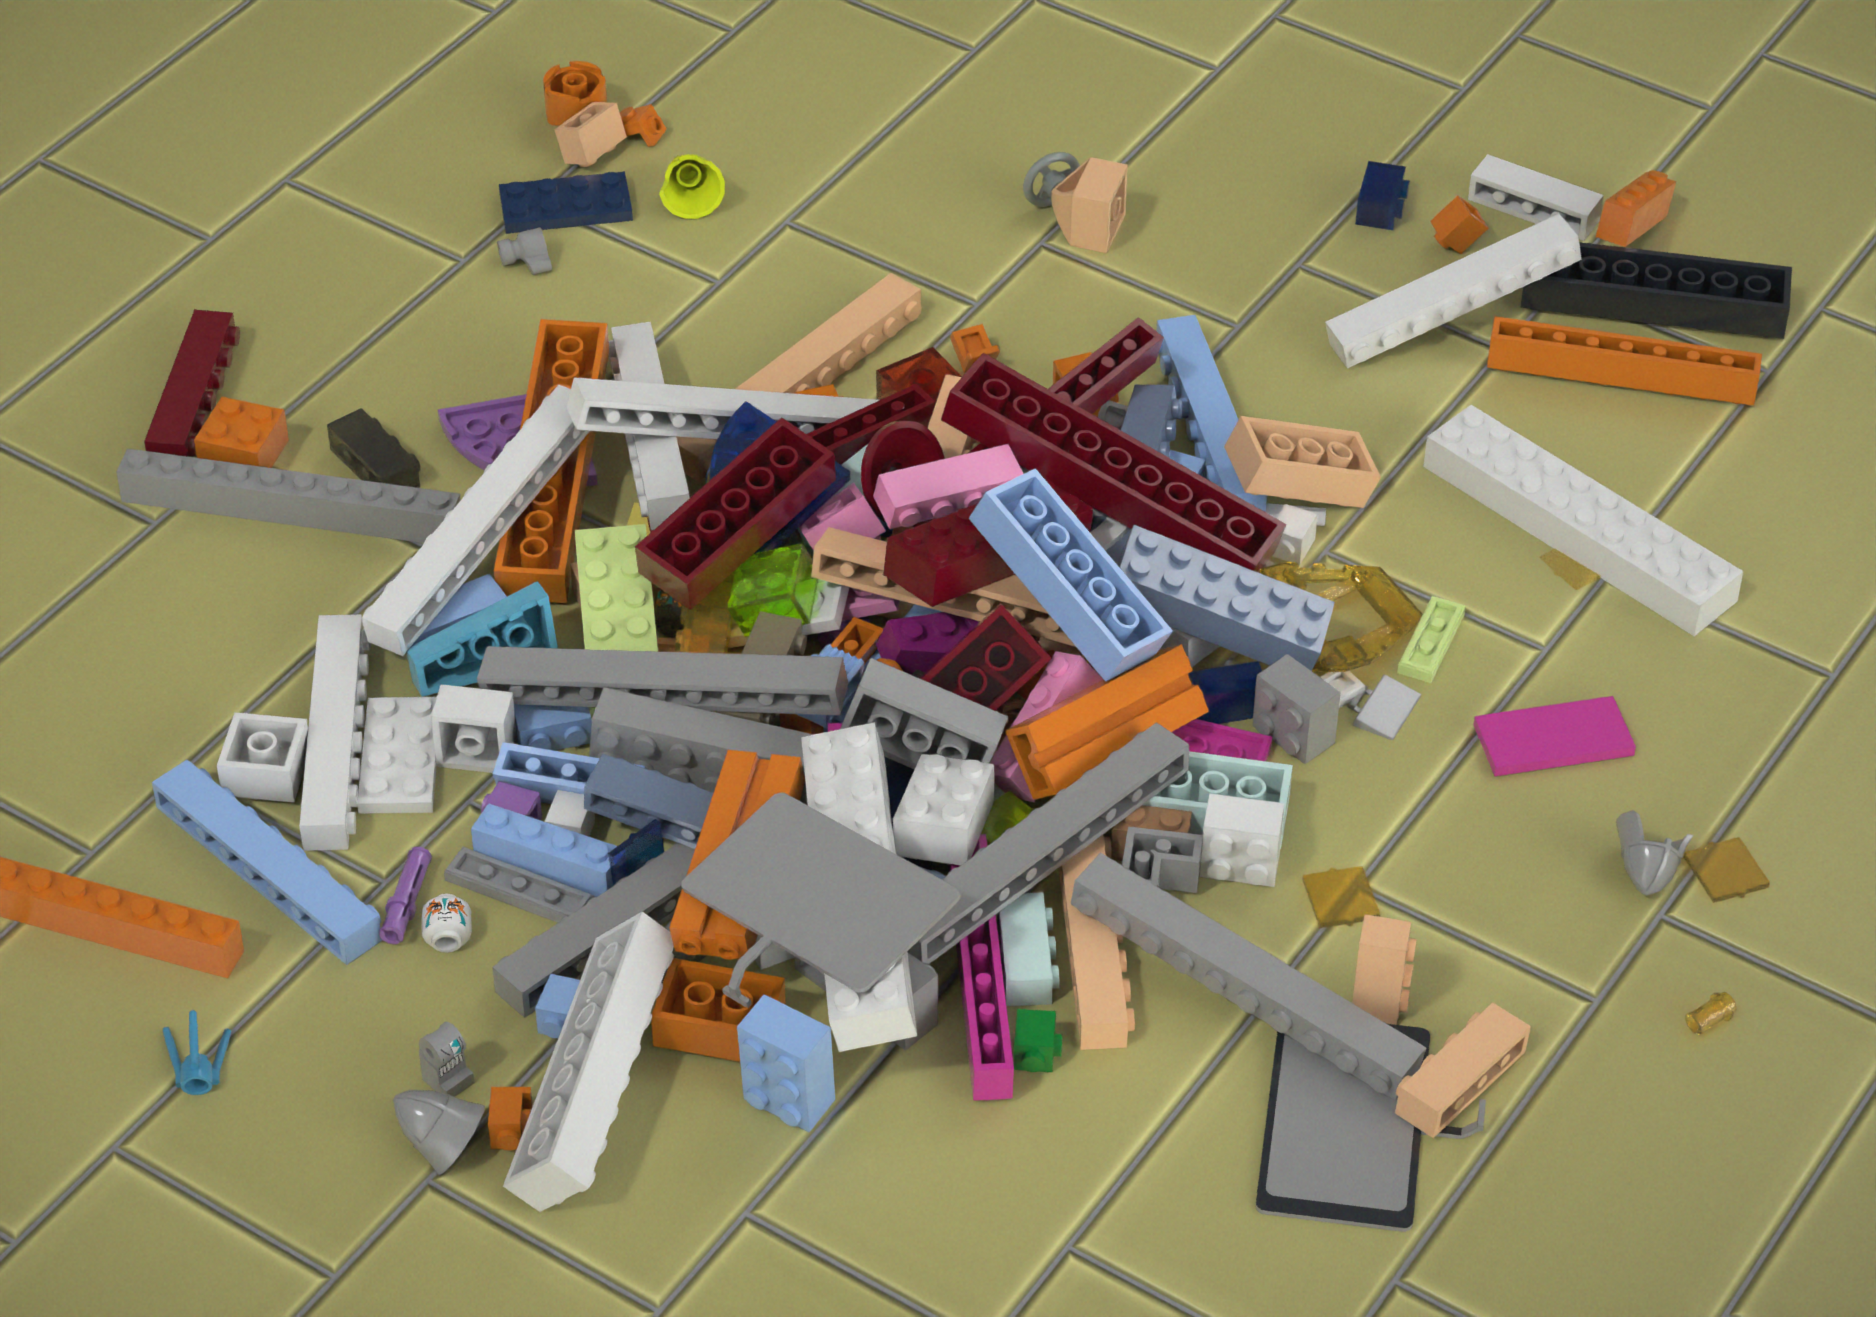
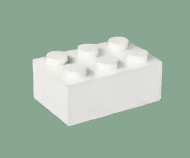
(944, 809)

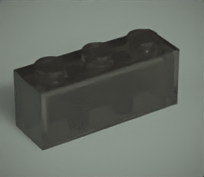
(371, 451)

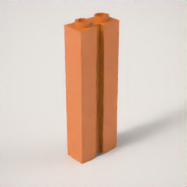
(1090, 725)
(739, 792)

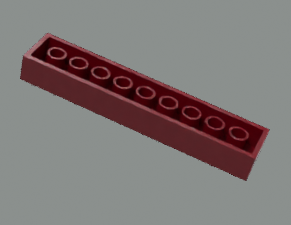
(1107, 465)

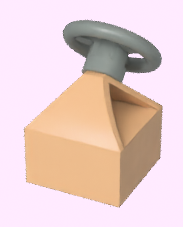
(1085, 198)

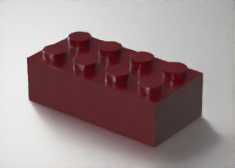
(989, 661)

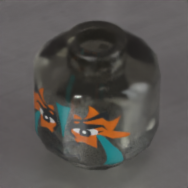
(667, 614)

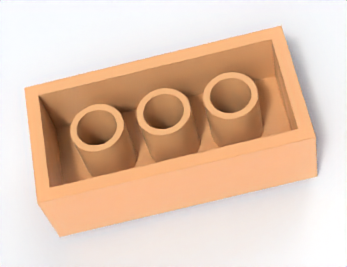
(1302, 462)

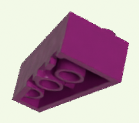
(922, 639)

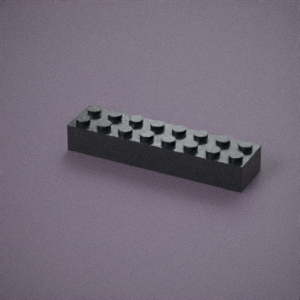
(1668, 290)

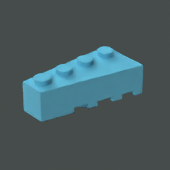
(457, 652)

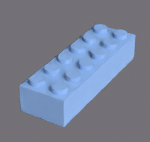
(1070, 574)

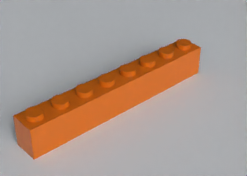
(1624, 360)
(119, 918)

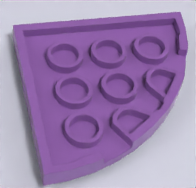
(485, 427)

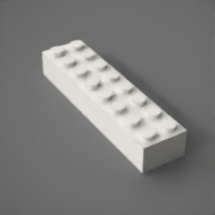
(591, 1063)

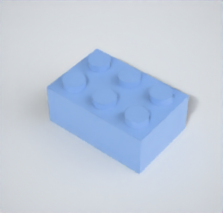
(786, 1063)

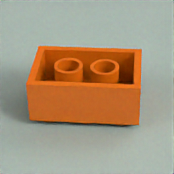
(696, 1013)

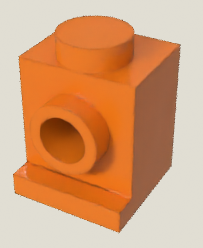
(508, 1116)

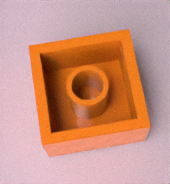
(243, 433)

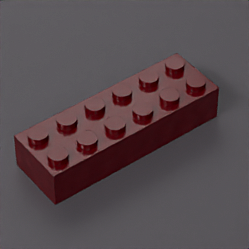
(735, 513)
(952, 555)

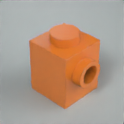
(1458, 225)

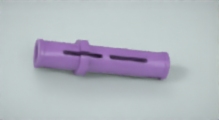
(401, 906)

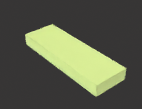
(1431, 639)

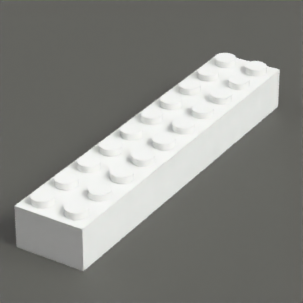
(1583, 520)
(850, 786)

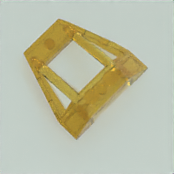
(1376, 588)

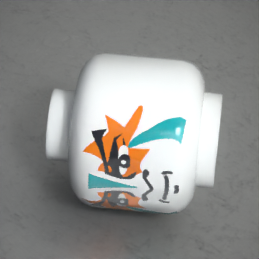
(446, 923)

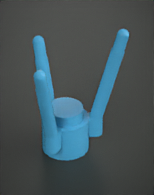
(196, 1073)

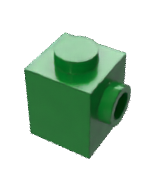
(1036, 1040)

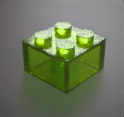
(775, 584)

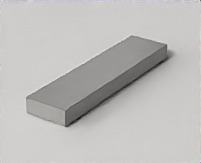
(514, 885)

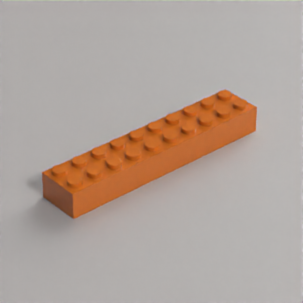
(543, 536)

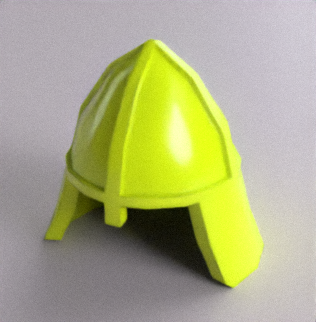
(692, 187)

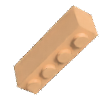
(1461, 1069)

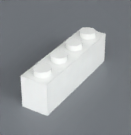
(1534, 195)

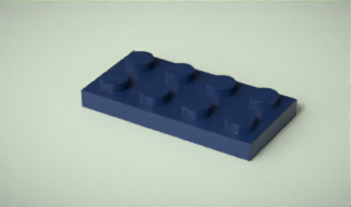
(565, 202)

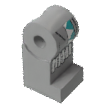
(444, 1061)

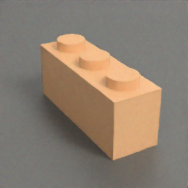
(1383, 967)

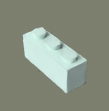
(1027, 951)

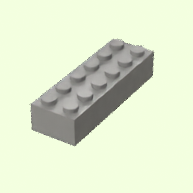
(682, 739)

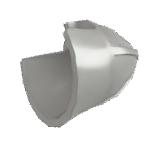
(1647, 862)
(437, 1124)

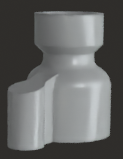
(529, 247)

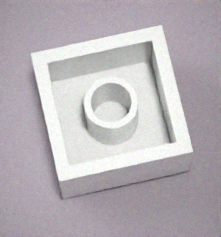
(472, 727)
(264, 757)
(1241, 840)

